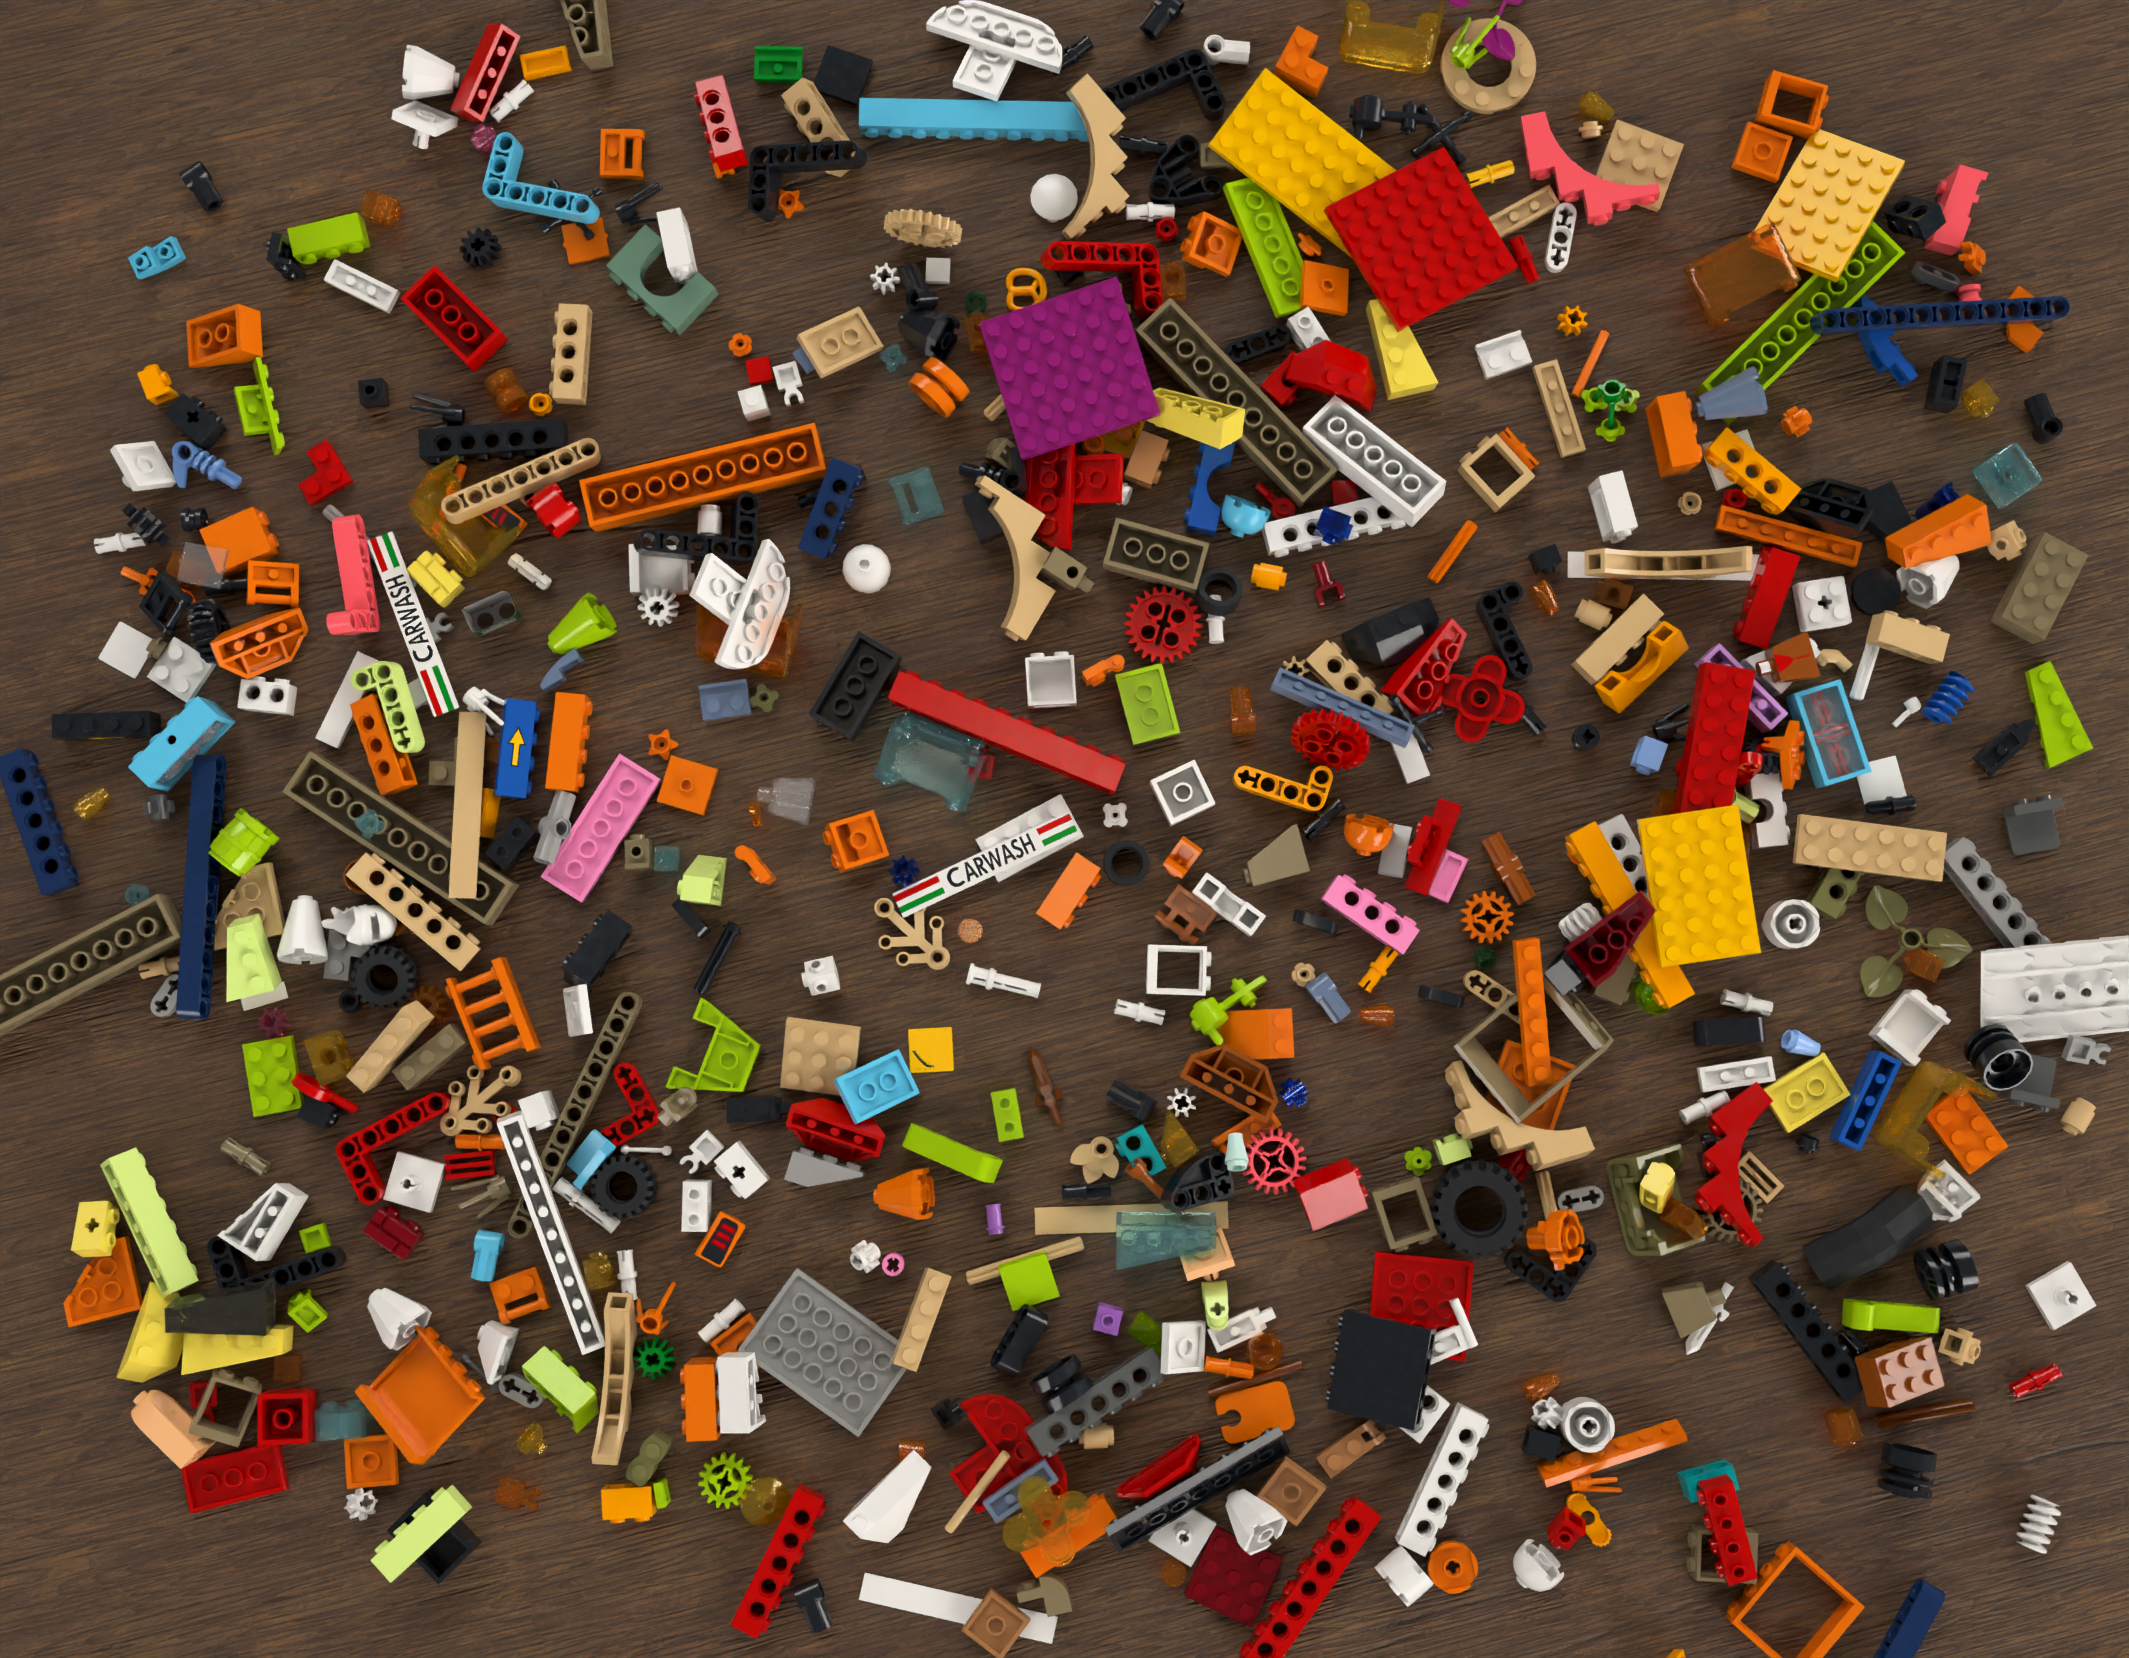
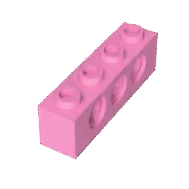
(1335, 898)

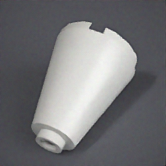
(303, 934)

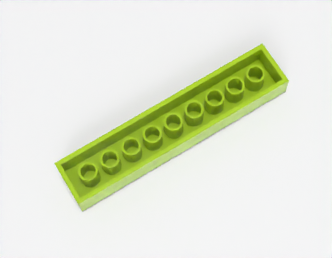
(1788, 330)

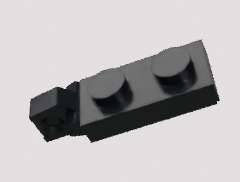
(2003, 746)
(755, 1109)

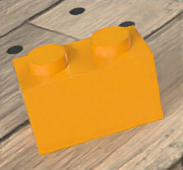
(628, 1501)

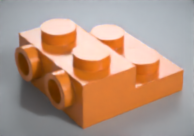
(1211, 243)
(855, 841)

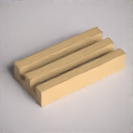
(1772, 1192)

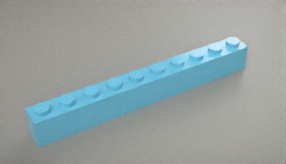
(970, 119)

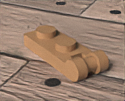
(1349, 1447)

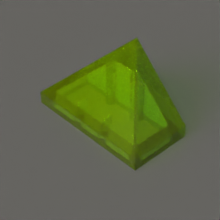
(1147, 1331)

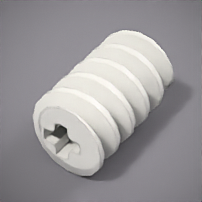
(2038, 1524)

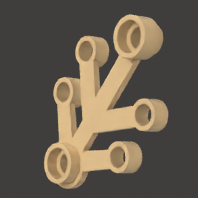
(915, 937)
(476, 1101)

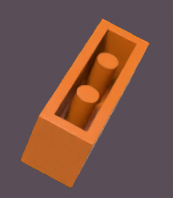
(1069, 892)

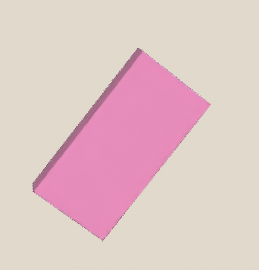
(1447, 876)

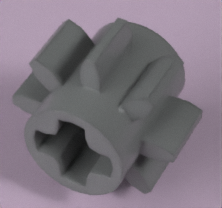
(158, 808)

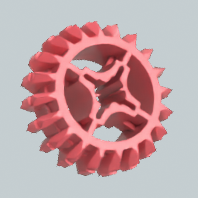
(1279, 1150)

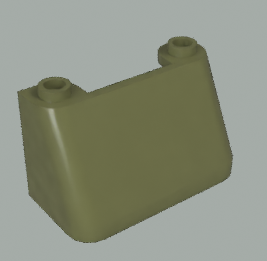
(1640, 1227)

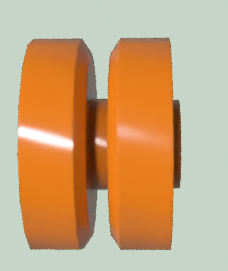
(939, 387)

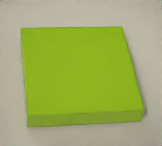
(1028, 1280)

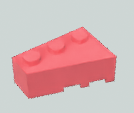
(1955, 198)

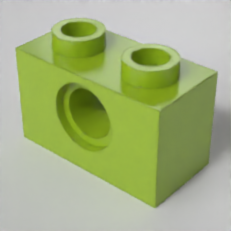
(1007, 1114)

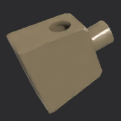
(1056, 570)
(1692, 1306)

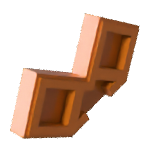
(2023, 334)

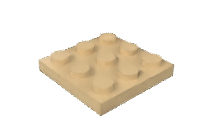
(1639, 158)
(818, 1054)

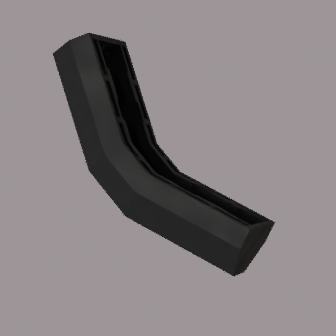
(1869, 1238)

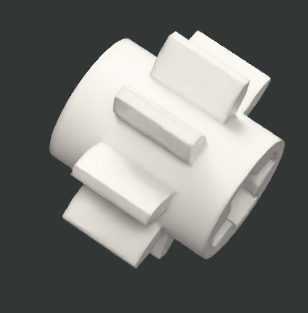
(879, 276)
(1178, 1095)
(865, 1256)
(1547, 1413)
(354, 1507)

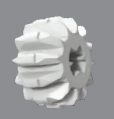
(653, 613)
(1579, 921)

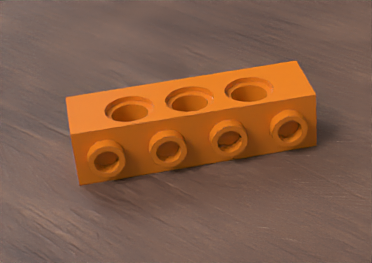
(389, 766)

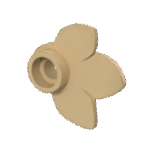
(1094, 1162)

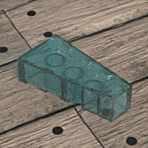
(1162, 1236)

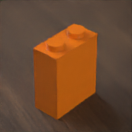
(244, 537)

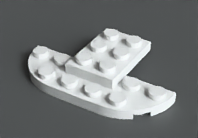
(996, 43)
(748, 606)

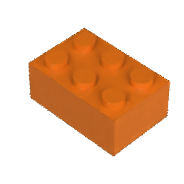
(1673, 434)
(700, 1399)

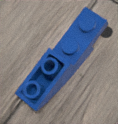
(1883, 352)

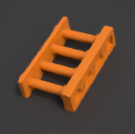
(508, 994)

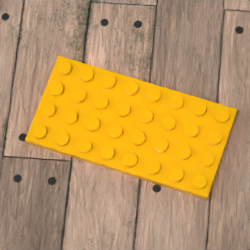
(1296, 152)

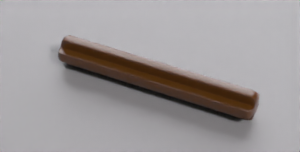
(1925, 1413)

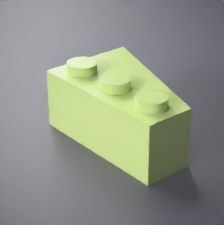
(703, 881)
(249, 959)

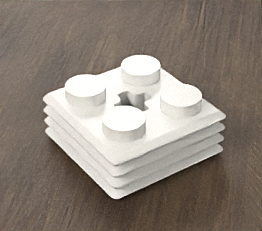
(1817, 617)

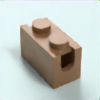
(1146, 460)

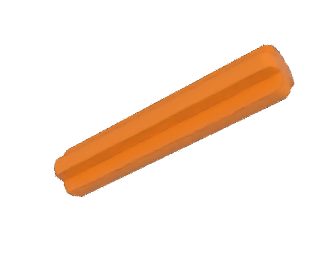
(1452, 551)

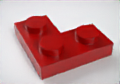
(330, 476)

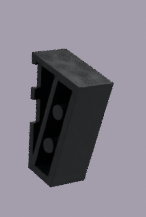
(596, 950)

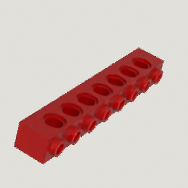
(1323, 1580)

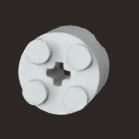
(1805, 924)
(1596, 1434)
(1404, 1575)

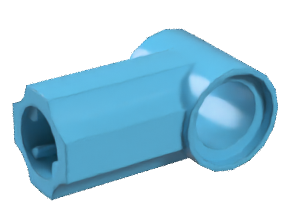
(488, 1248)

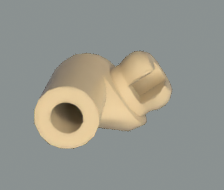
(1833, 656)

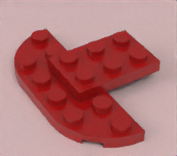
(1064, 480)
(1002, 1427)

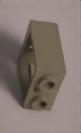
(1395, 1189)
(217, 1431)
(1694, 1561)

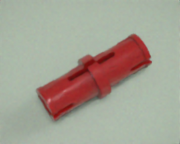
(2035, 1380)

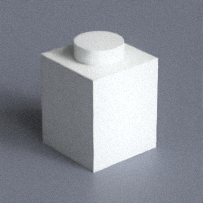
(754, 403)

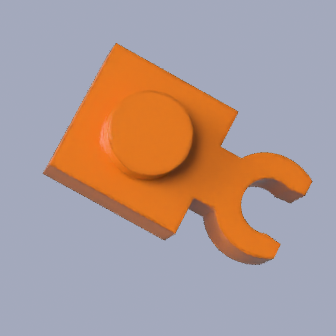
(1973, 257)

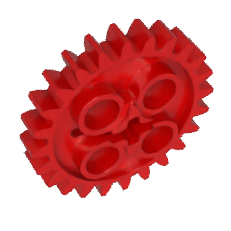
(1182, 631)
(1319, 729)

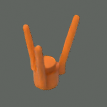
(652, 1318)
(1584, 1484)

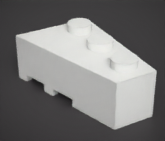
(266, 1222)

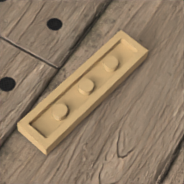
(1559, 408)

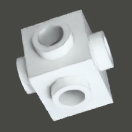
(821, 975)

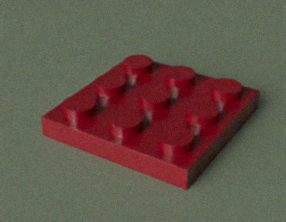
(1231, 1578)

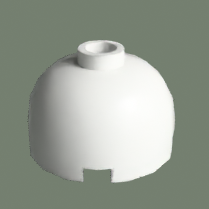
(866, 568)
(1536, 1567)

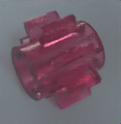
(484, 138)
(279, 1024)

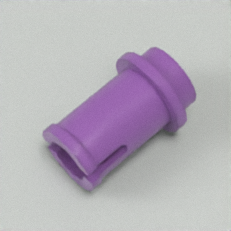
(994, 1219)

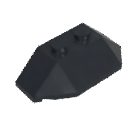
(1832, 507)
(1393, 634)

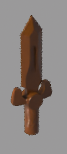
(1044, 1086)

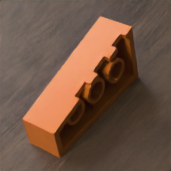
(1943, 533)

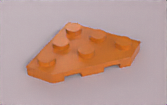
(105, 1287)

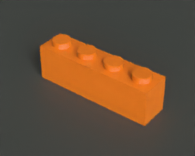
(568, 742)
(1101, 1515)

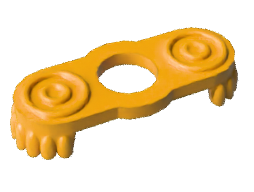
(1596, 1531)

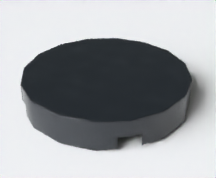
(1875, 591)

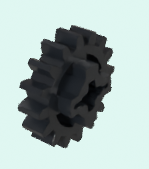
(146, 525)

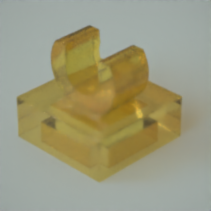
(532, 1439)

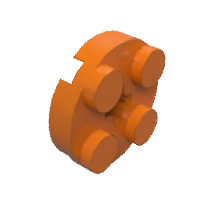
(1463, 1575)

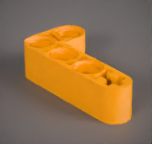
(1280, 784)

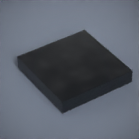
(842, 75)

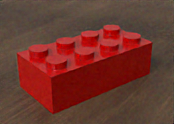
(454, 318)

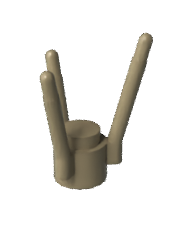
(498, 1188)

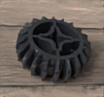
(206, 623)

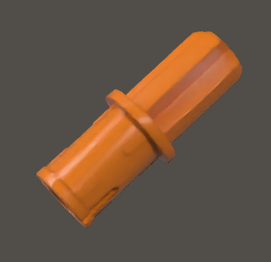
(479, 1141)
(1229, 1367)

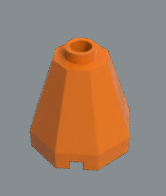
(907, 1194)

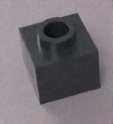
(378, 398)
(1545, 559)

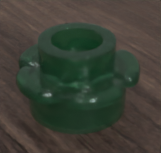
(1484, 958)

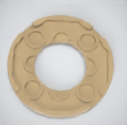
(1489, 99)

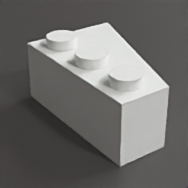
(737, 1393)

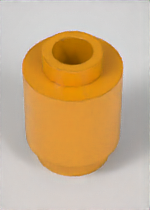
(1268, 576)

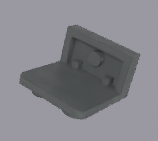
(2032, 825)
(2036, 1088)

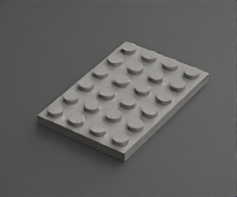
(825, 1351)

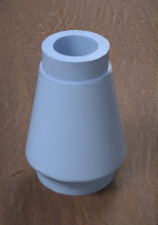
(1798, 1043)

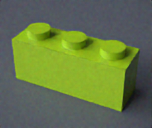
(328, 238)

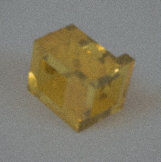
(1979, 399)
(598, 1271)

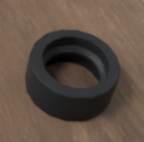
(1221, 576)
(1139, 850)

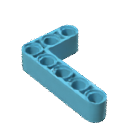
(530, 193)

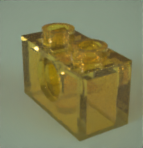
(318, 1050)

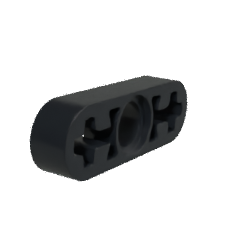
(1275, 344)

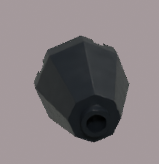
(930, 332)

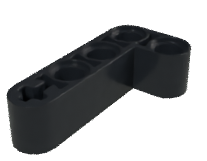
(1509, 633)

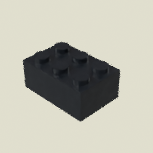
(448, 1550)

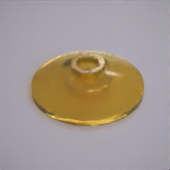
(757, 1494)

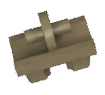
(677, 1106)

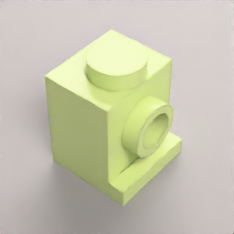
(1452, 1149)

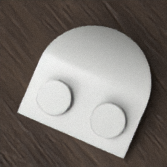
(1947, 1195)

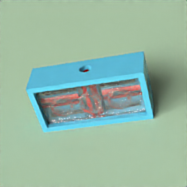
(1830, 734)
(175, 748)

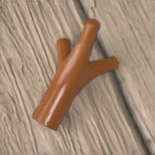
(414, 910)

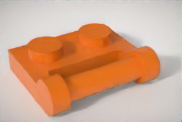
(614, 154)
(272, 576)
(759, 870)
(517, 1287)

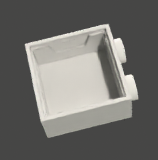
(1050, 680)

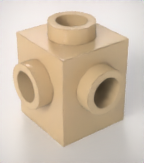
(2007, 541)
(1960, 1346)

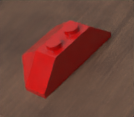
(1334, 372)
(831, 1130)
(1163, 1473)

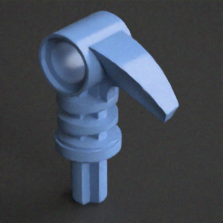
(200, 461)

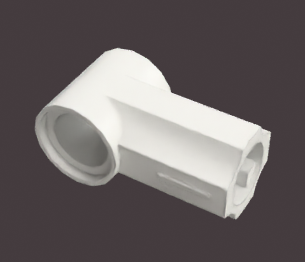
(1228, 50)

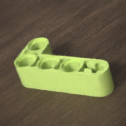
(393, 709)

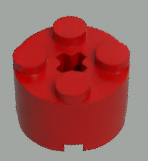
(554, 511)

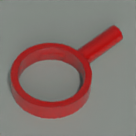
(325, 1094)

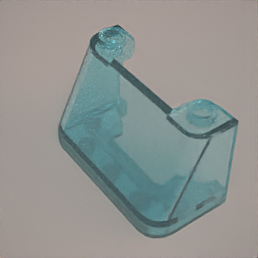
(931, 759)

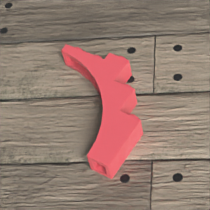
(1571, 181)

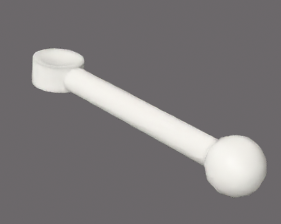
(666, 1150)

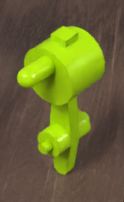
(1210, 1015)

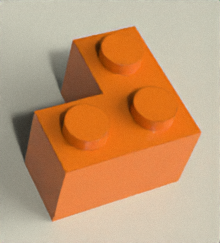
(1297, 67)

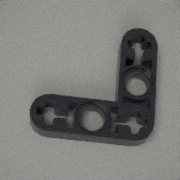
(1558, 1277)

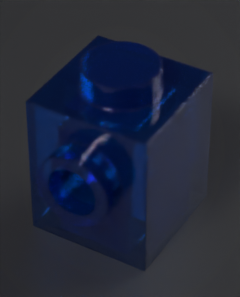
(1333, 526)

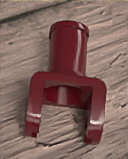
(1325, 582)

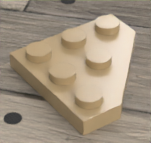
(253, 895)

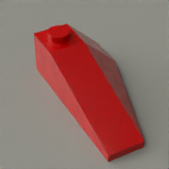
(1427, 670)

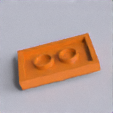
(1965, 1131)

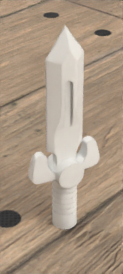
(1697, 1338)

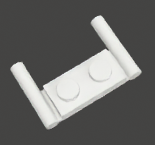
(1455, 1338)

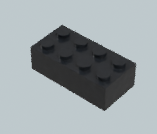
(855, 686)

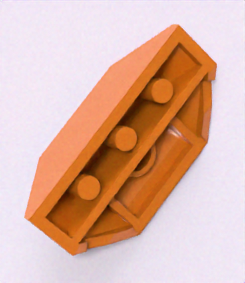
(260, 643)

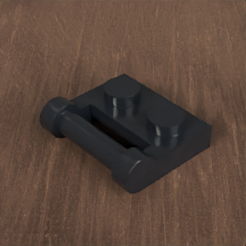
(159, 599)

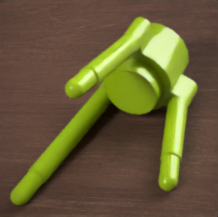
(1463, 55)

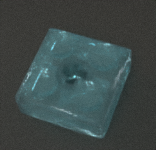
(2021, 480)

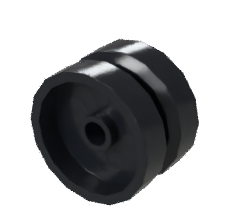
(1061, 1383)

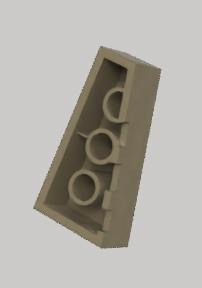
(590, 31)

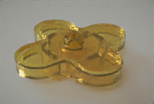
(1039, 1504)

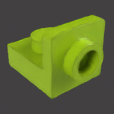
(306, 1310)

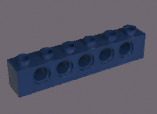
(26, 814)

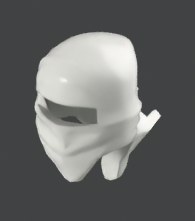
(363, 924)

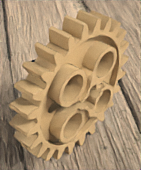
(908, 226)

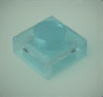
(666, 858)

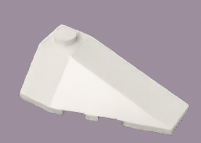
(888, 1505)

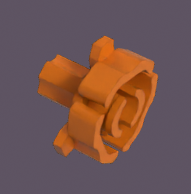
(1559, 1237)

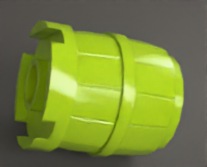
(242, 843)

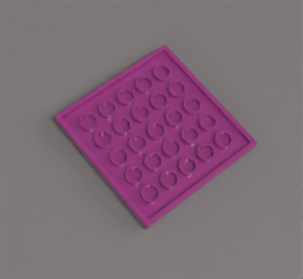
(1069, 368)

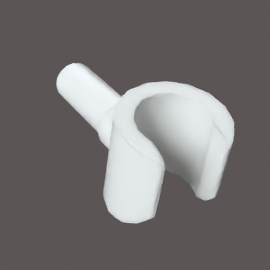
(1912, 706)

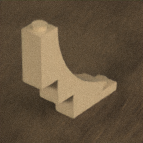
(1019, 525)

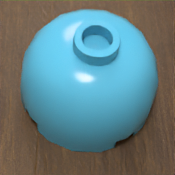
(1243, 516)

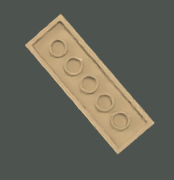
(1869, 848)

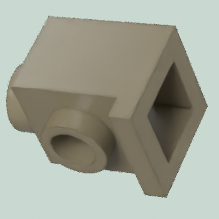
(642, 861)

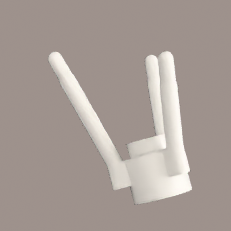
(478, 701)

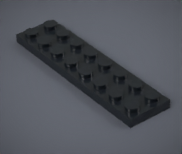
(1198, 1489)

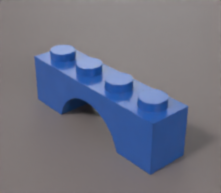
(1204, 512)

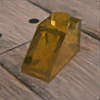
(1175, 1141)

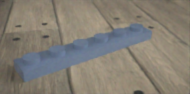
(1320, 697)

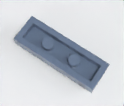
(1006, 1501)

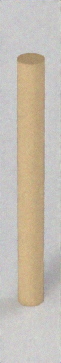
(977, 1491)

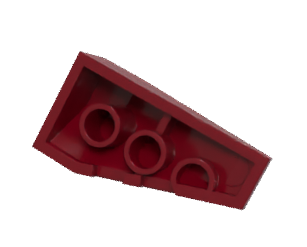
(1609, 941)

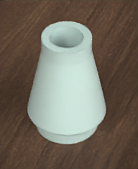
(1236, 1154)

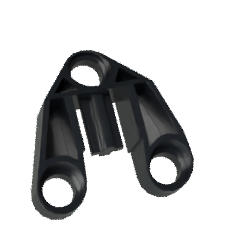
(1192, 192)

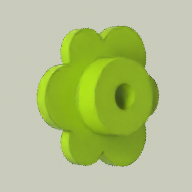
(1412, 1157)

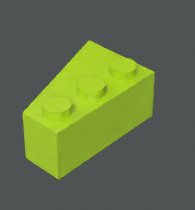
(562, 1387)

